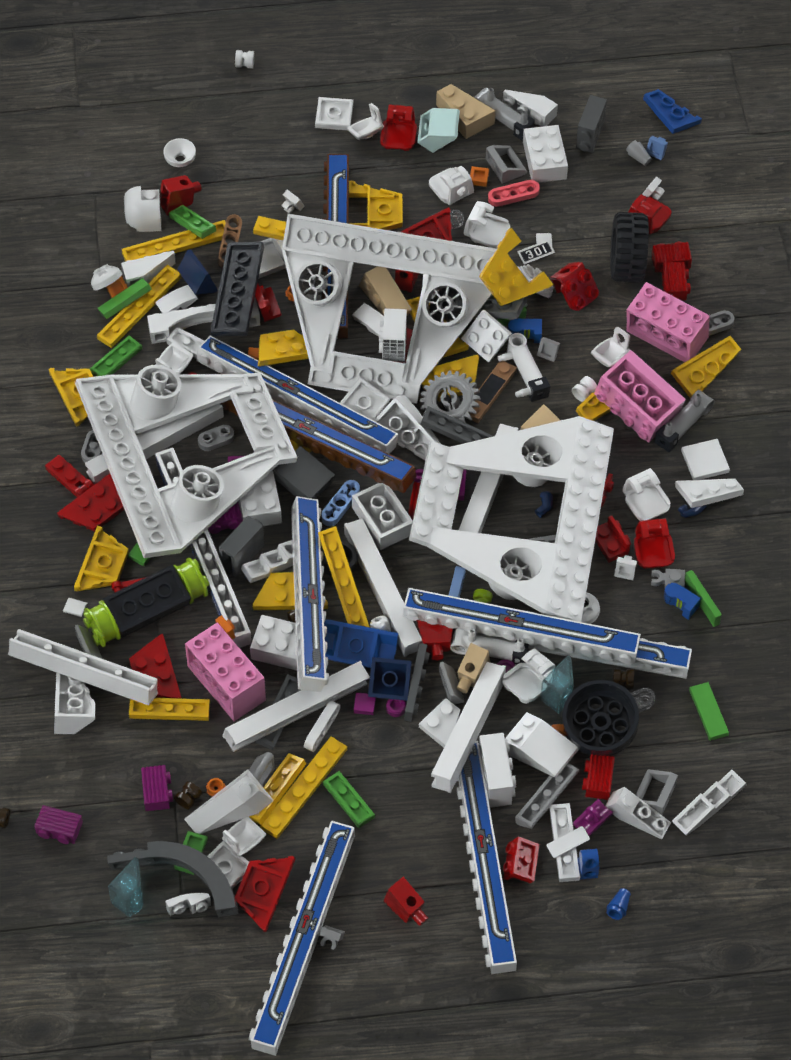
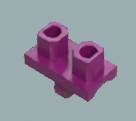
(593, 817)

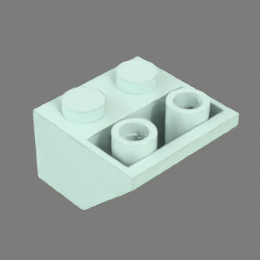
(438, 128)

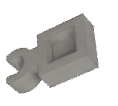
(670, 576)

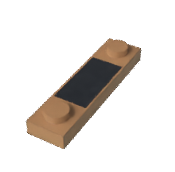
(492, 388)

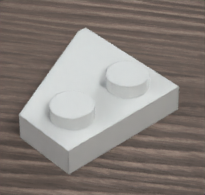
(441, 722)

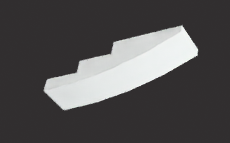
(269, 562)
(709, 803)

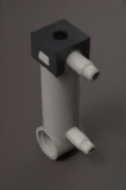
(506, 114)
(669, 434)

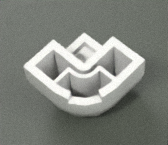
(143, 209)

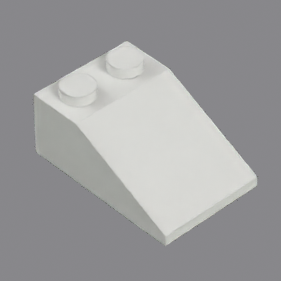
(540, 745)

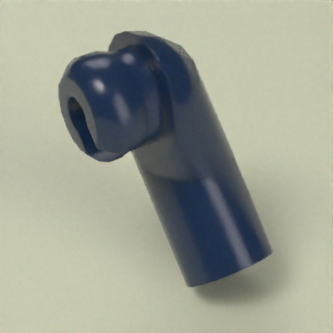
(547, 503)
(688, 512)

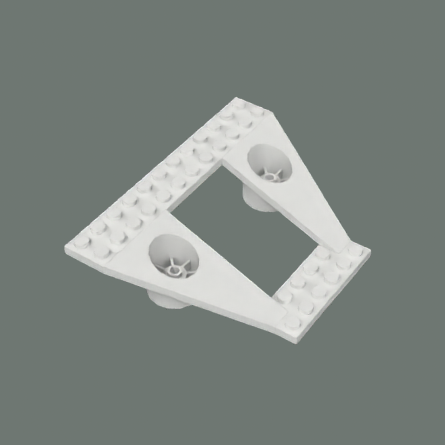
(338, 245)
(178, 513)
(555, 572)

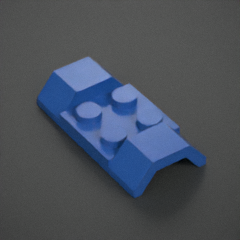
(358, 643)

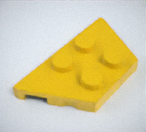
(281, 347)
(466, 365)
(67, 389)
(102, 562)
(278, 593)

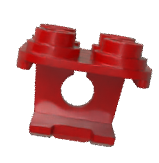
(399, 128)
(655, 211)
(576, 285)
(653, 544)

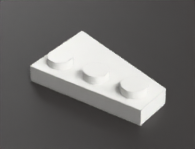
(708, 491)

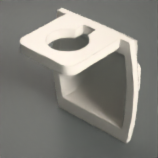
(367, 127)
(611, 349)
(175, 358)
(243, 836)

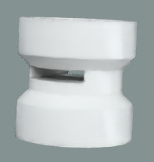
(244, 59)
(584, 389)

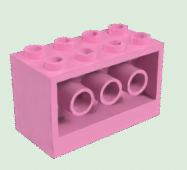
(667, 323)
(639, 396)
(225, 671)

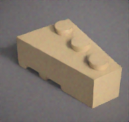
(473, 114)
(383, 290)

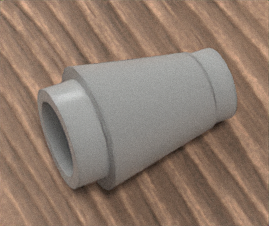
(638, 152)

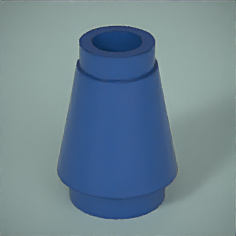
(618, 905)

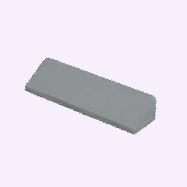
(545, 797)

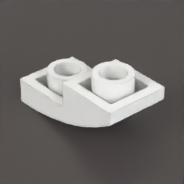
(178, 298)
(369, 317)
(195, 901)

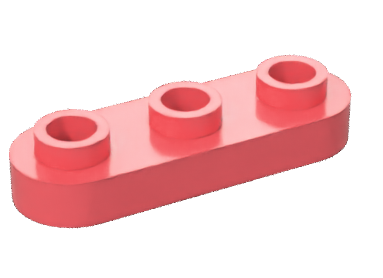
(503, 195)

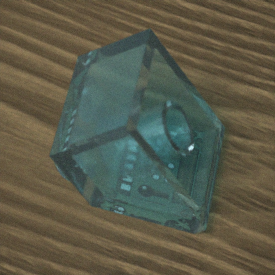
(558, 685)
(127, 889)

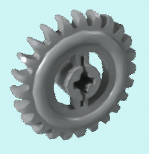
(445, 382)

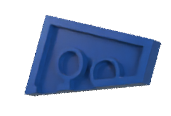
(669, 113)

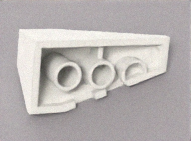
(405, 420)
(72, 705)
(234, 802)

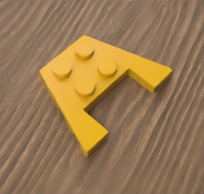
(384, 206)
(505, 278)

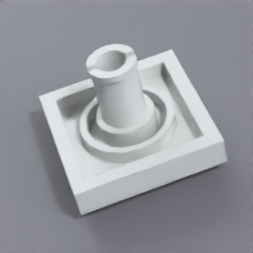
(486, 336)

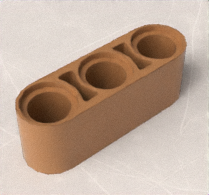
(229, 233)

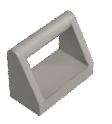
(503, 173)
(263, 767)
(670, 781)

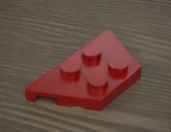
(435, 226)
(95, 505)
(156, 662)
(263, 887)

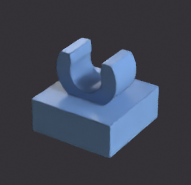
(657, 147)

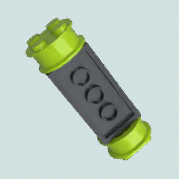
(145, 601)

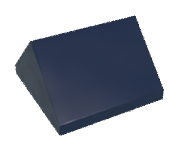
(196, 275)
(390, 679)

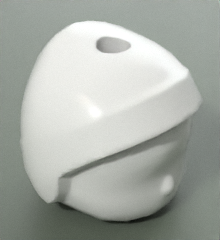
(381, 623)

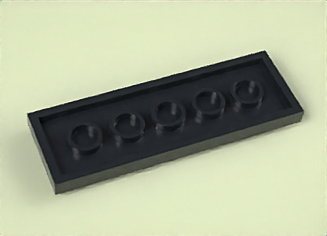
(237, 289)

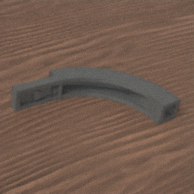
(188, 858)

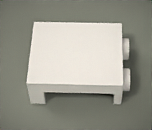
(272, 257)

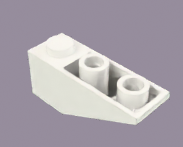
(536, 106)
(146, 267)
(637, 813)

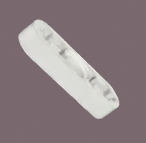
(322, 726)

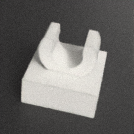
(653, 189)
(291, 202)
(625, 567)

